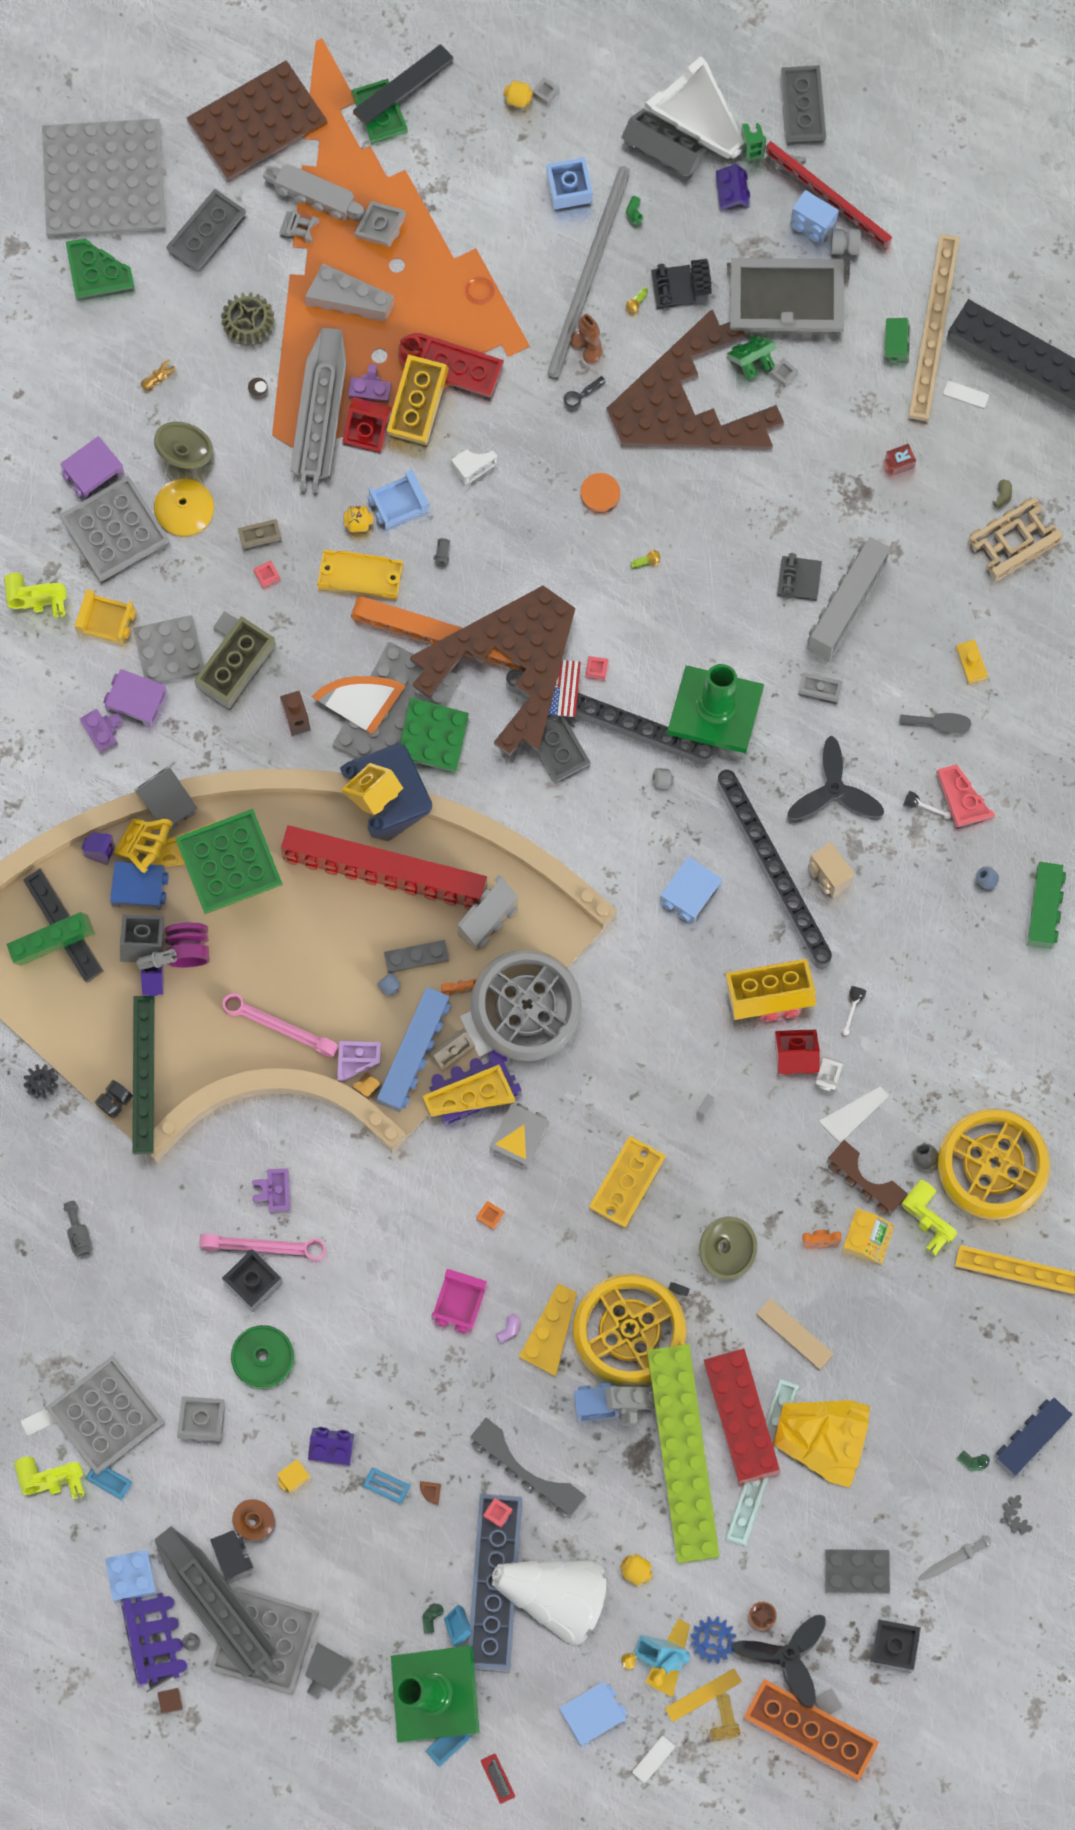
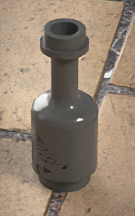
(77, 1233)

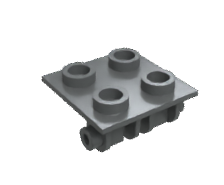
(799, 577)

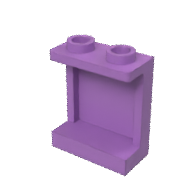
(90, 467)
(135, 697)

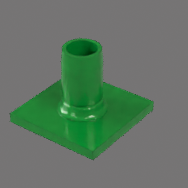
(715, 707)
(228, 861)
(435, 1694)

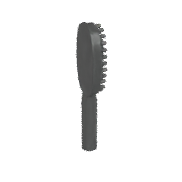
(944, 722)

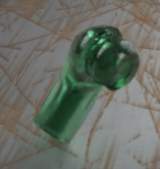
(974, 1463)
(429, 1615)

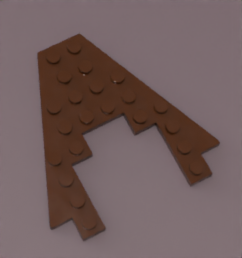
(659, 413)
(527, 632)

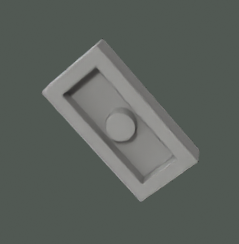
(820, 687)

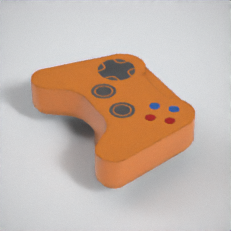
(821, 1239)

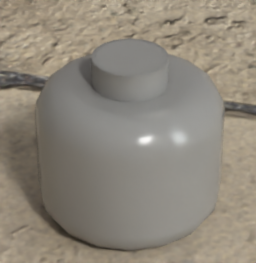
(662, 778)

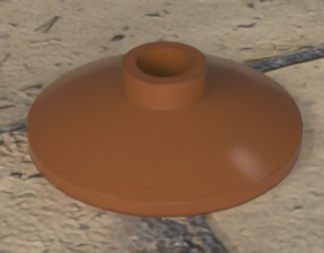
(257, 1511)

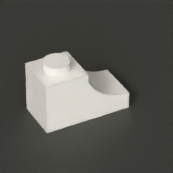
(471, 465)

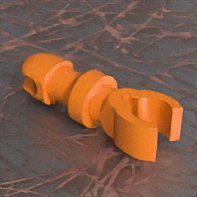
(450, 988)

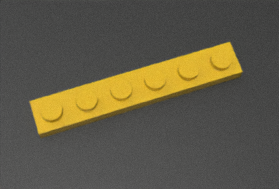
(1015, 1269)

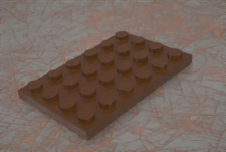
(256, 120)

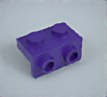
(732, 186)
(331, 1445)

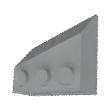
(488, 916)

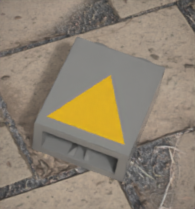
(519, 1135)

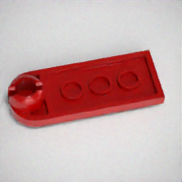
(466, 367)

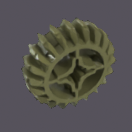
(235, 327)

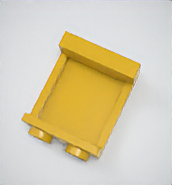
(104, 618)

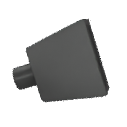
(326, 1670)

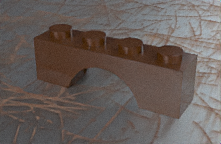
(885, 1196)

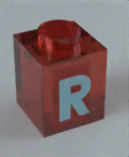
(899, 459)

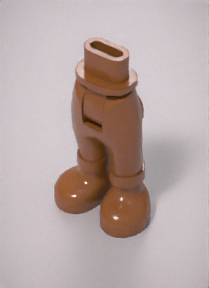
(588, 336)

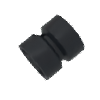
(116, 1092)

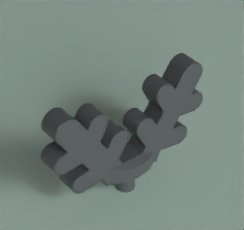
(1015, 1524)

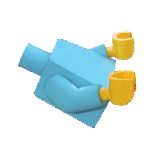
(659, 1654)

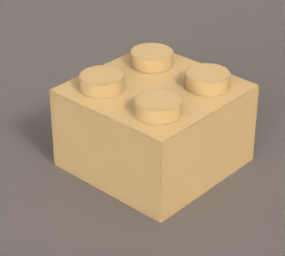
(830, 870)

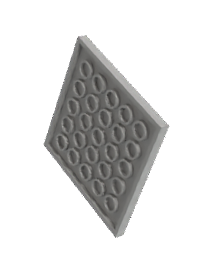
(103, 177)

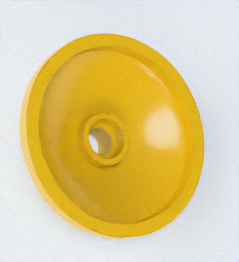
(186, 518)

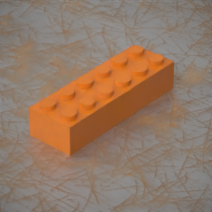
(811, 1731)

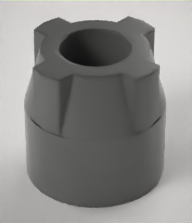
(195, 1646)

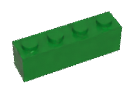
(1045, 905)
(50, 938)

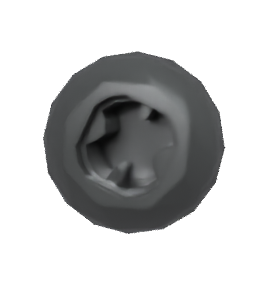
(925, 1156)

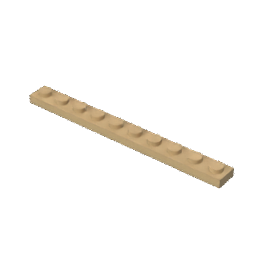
(934, 327)

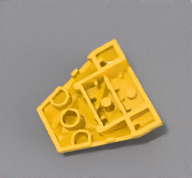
(824, 1437)

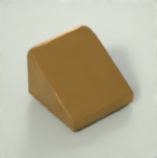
(367, 1086)

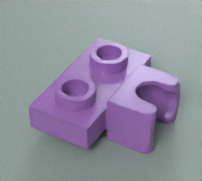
(274, 1190)

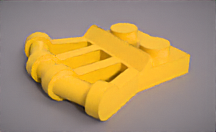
(136, 836)

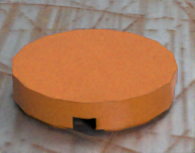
(600, 492)

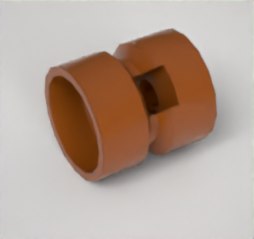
(762, 1616)

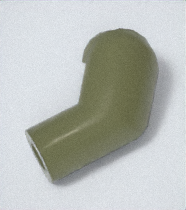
(1005, 493)

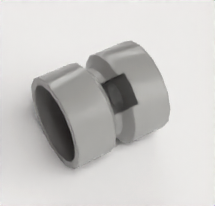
(845, 241)

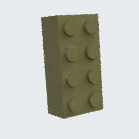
(235, 662)

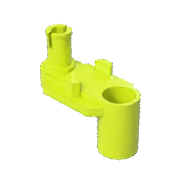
(34, 596)
(915, 1205)
(34, 1482)

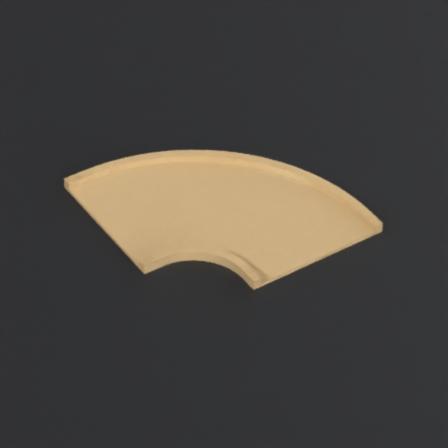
(292, 952)

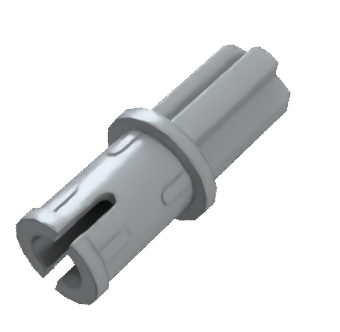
(157, 959)

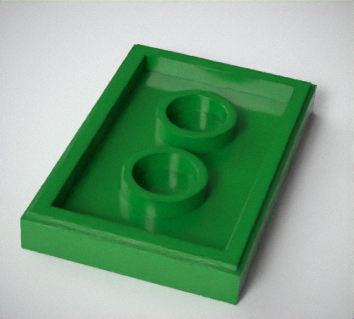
(386, 125)

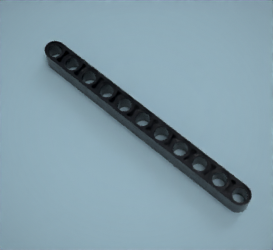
(635, 731)
(774, 878)

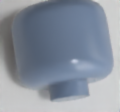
(987, 877)
(389, 984)

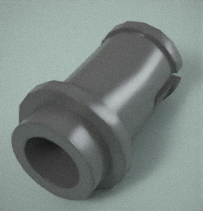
(441, 556)

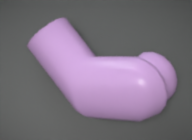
(511, 1330)

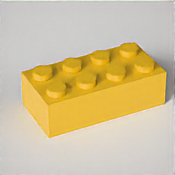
(417, 400)
(770, 989)

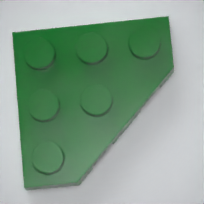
(96, 270)

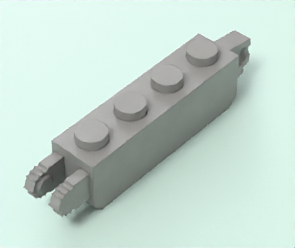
(314, 191)

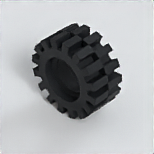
(701, 277)

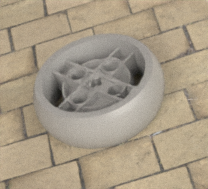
(558, 1029)

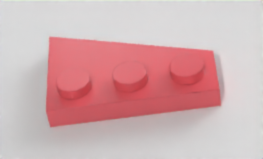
(963, 801)

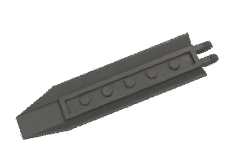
(216, 1604)

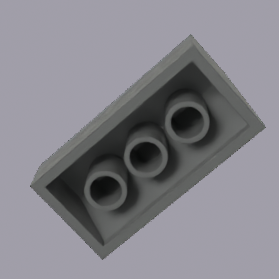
(664, 142)

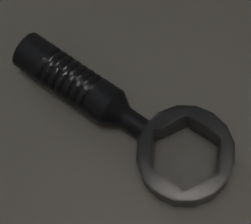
(587, 390)

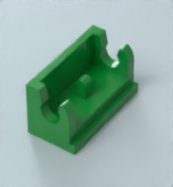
(754, 143)
(897, 339)

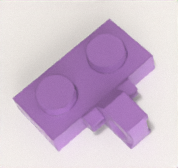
(370, 387)
(101, 729)

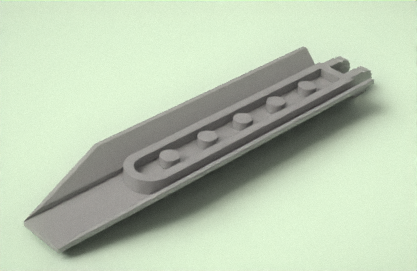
(319, 408)

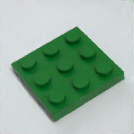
(434, 734)

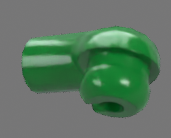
(632, 212)

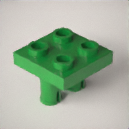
(756, 348)

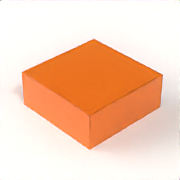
(490, 1215)

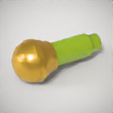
(633, 304)
(652, 557)

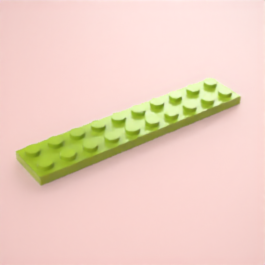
(683, 1453)

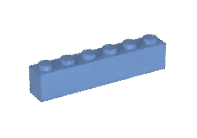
(414, 1049)

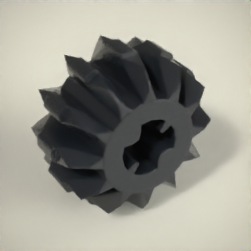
(36, 1076)

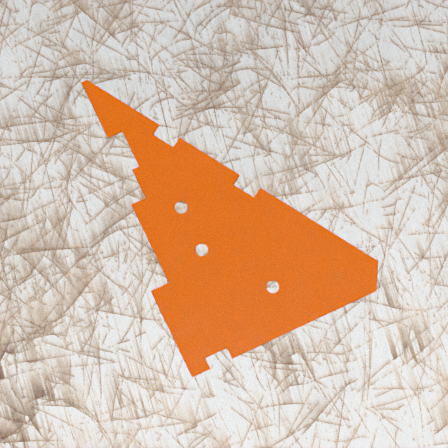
(426, 292)

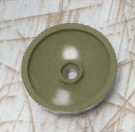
(183, 445)
(737, 1251)

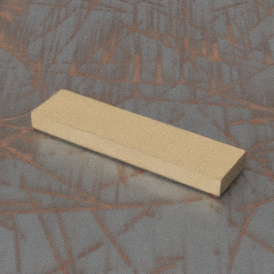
(795, 1334)

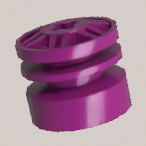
(187, 943)

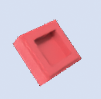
(266, 574)
(596, 667)
(497, 1512)

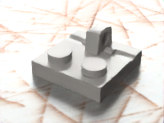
(380, 224)
(201, 1418)

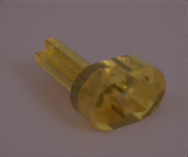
(729, 1729)

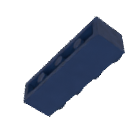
(1033, 1437)

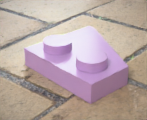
(357, 1057)

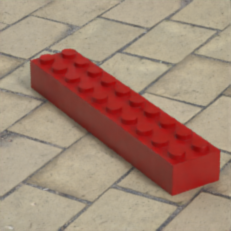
(382, 867)

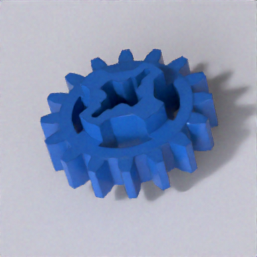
(701, 1648)

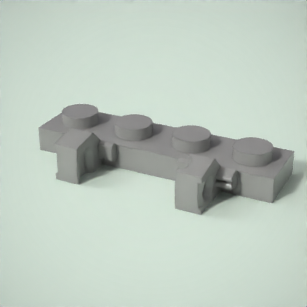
(630, 1400)

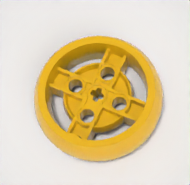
(960, 1145)
(610, 1325)

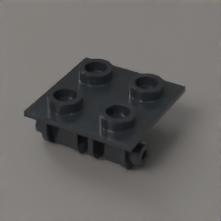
(673, 285)

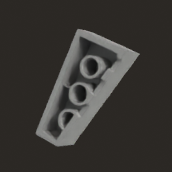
(347, 294)

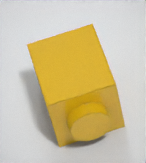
(292, 1477)

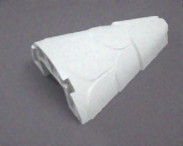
(699, 110)
(556, 1594)

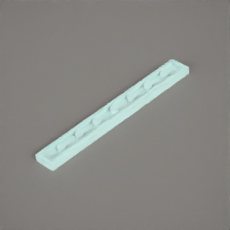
(752, 1492)

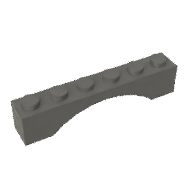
(561, 1495)

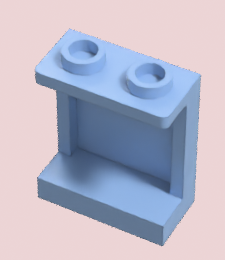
(398, 500)
(690, 889)
(593, 1713)

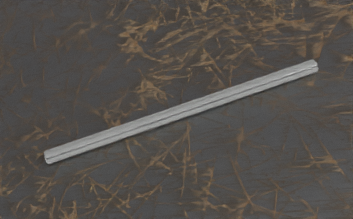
(588, 272)

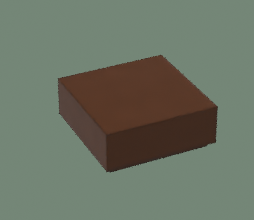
(170, 1700)

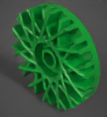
(267, 1341)

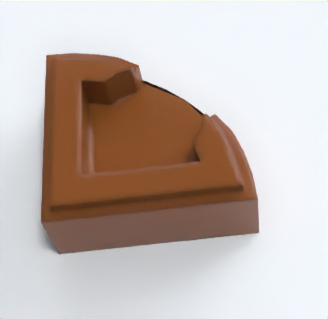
(430, 1492)

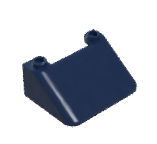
(409, 805)

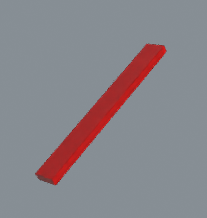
(828, 194)

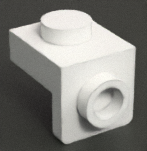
(829, 1073)

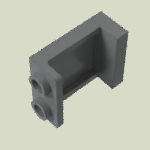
(166, 797)

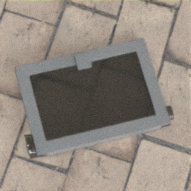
(787, 294)

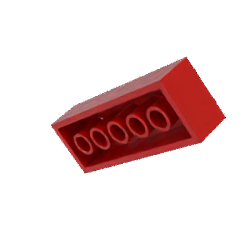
(742, 1416)

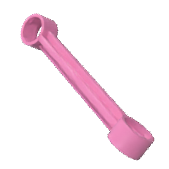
(320, 1044)
(216, 1242)

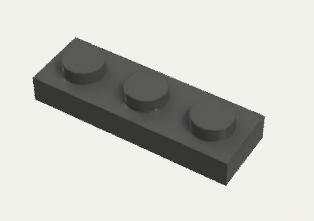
(416, 956)

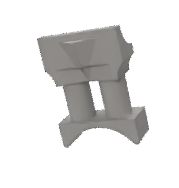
(290, 224)

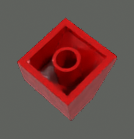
(366, 424)
(797, 1051)

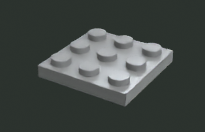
(169, 649)

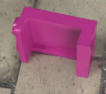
(459, 1301)

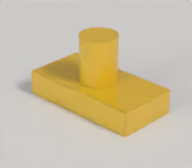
(971, 661)

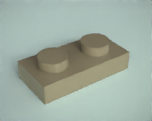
(259, 533)
(452, 1049)

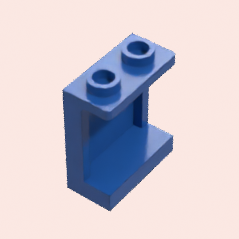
(137, 888)

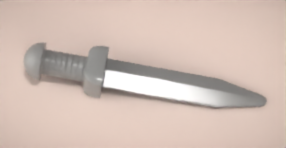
(955, 1558)

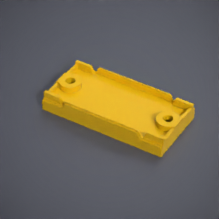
(360, 574)
(627, 1182)

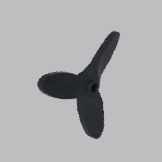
(848, 796)
(789, 1657)

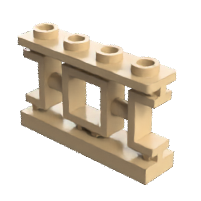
(1022, 552)

